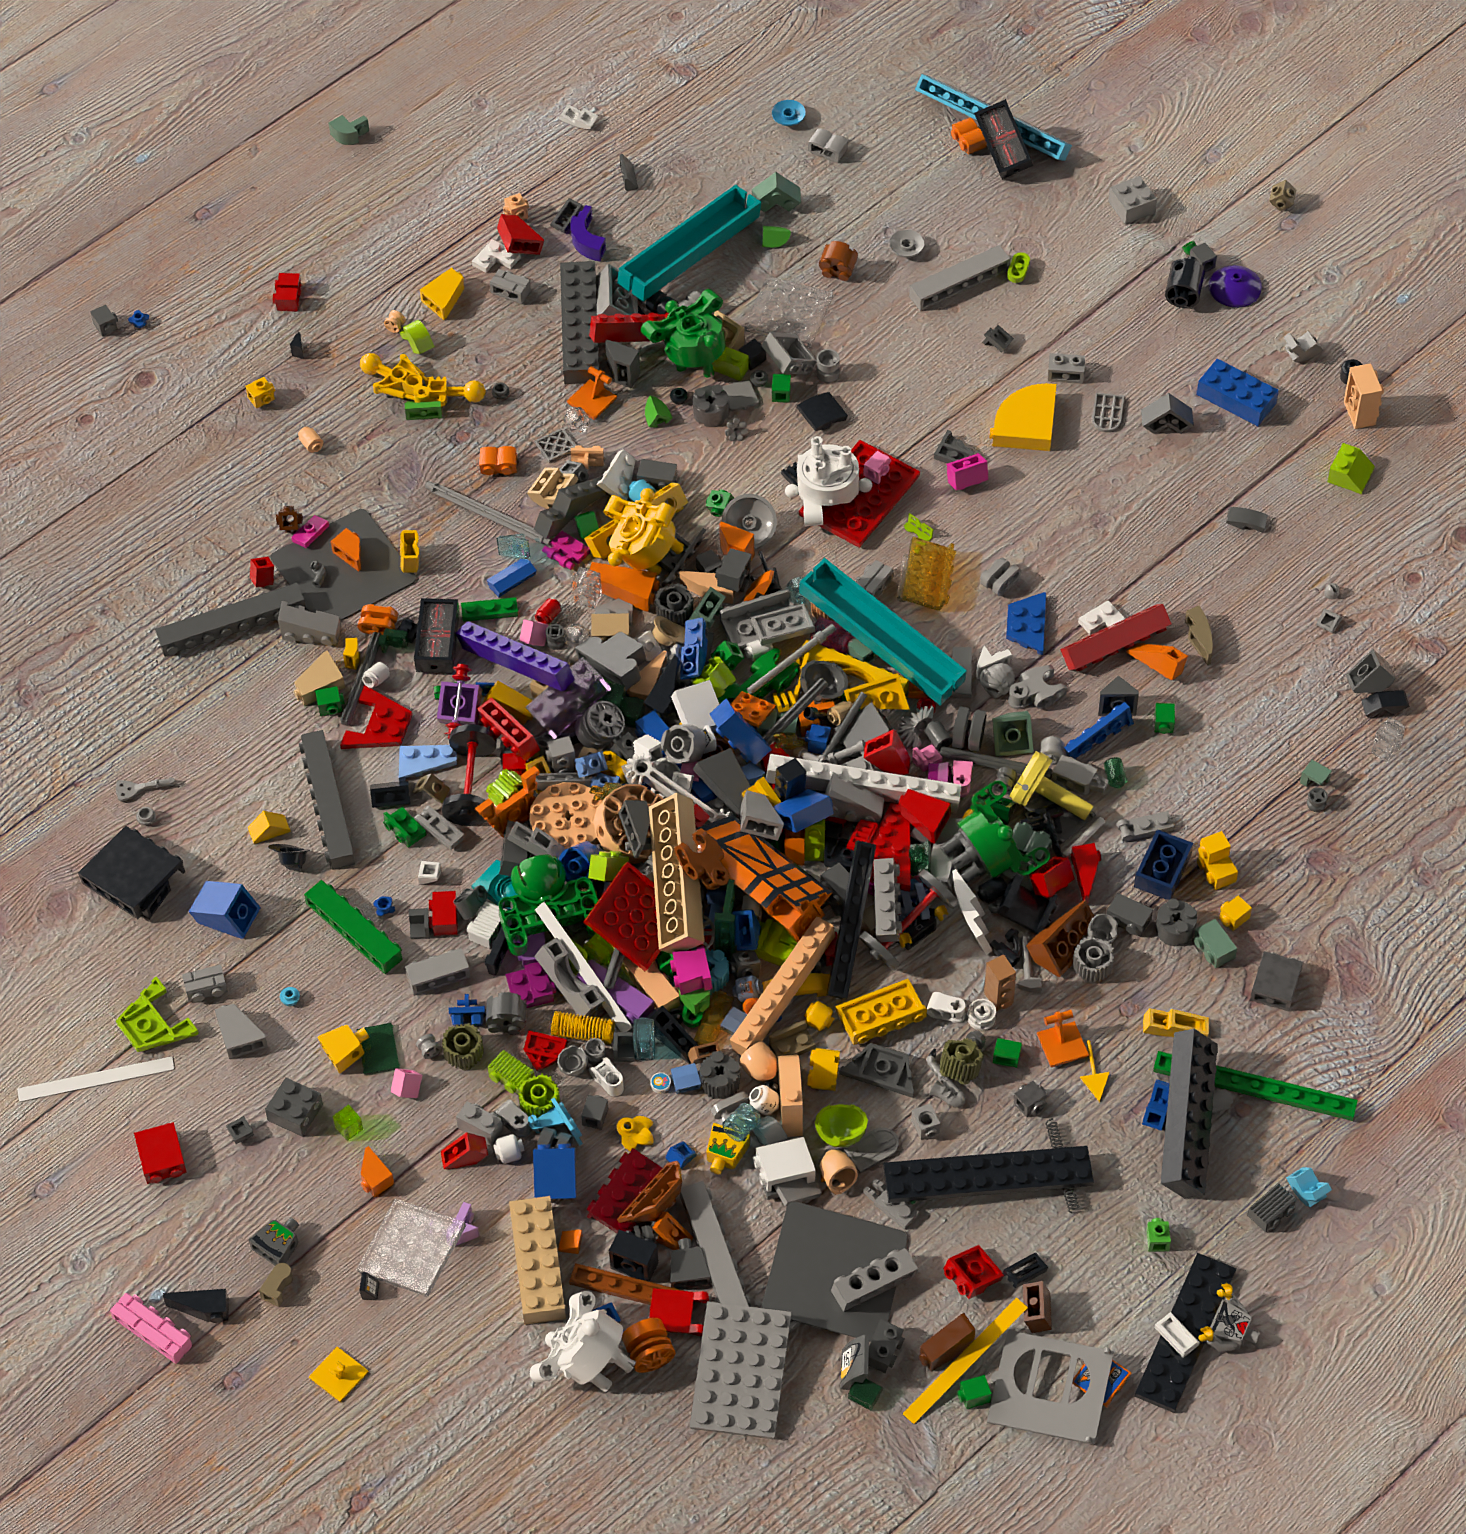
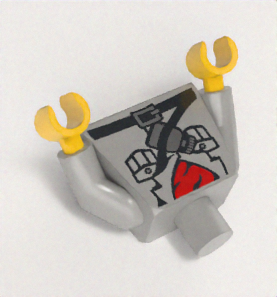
(1229, 1324)

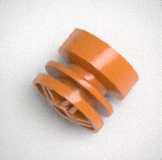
(648, 1345)

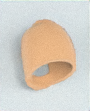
(759, 1062)
(839, 1167)

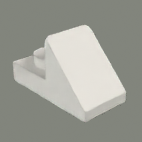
(987, 660)

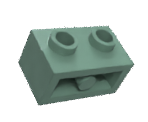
(709, 606)

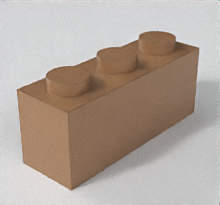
(1000, 982)

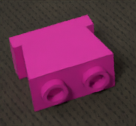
(691, 970)

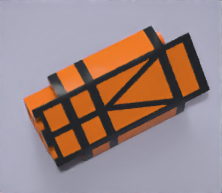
(769, 877)

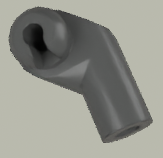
(319, 572)

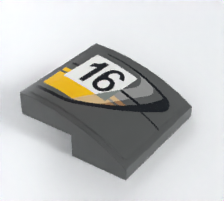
(854, 1362)

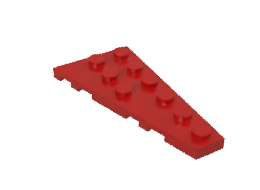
(893, 841)

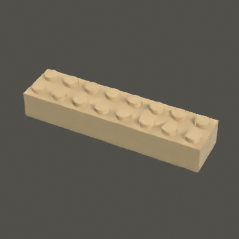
(675, 892)

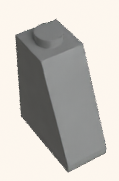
(759, 816)
(239, 1032)

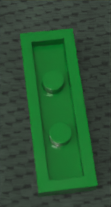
(489, 609)

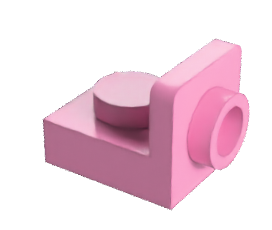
(925, 756)

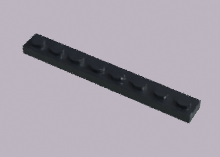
(851, 920)

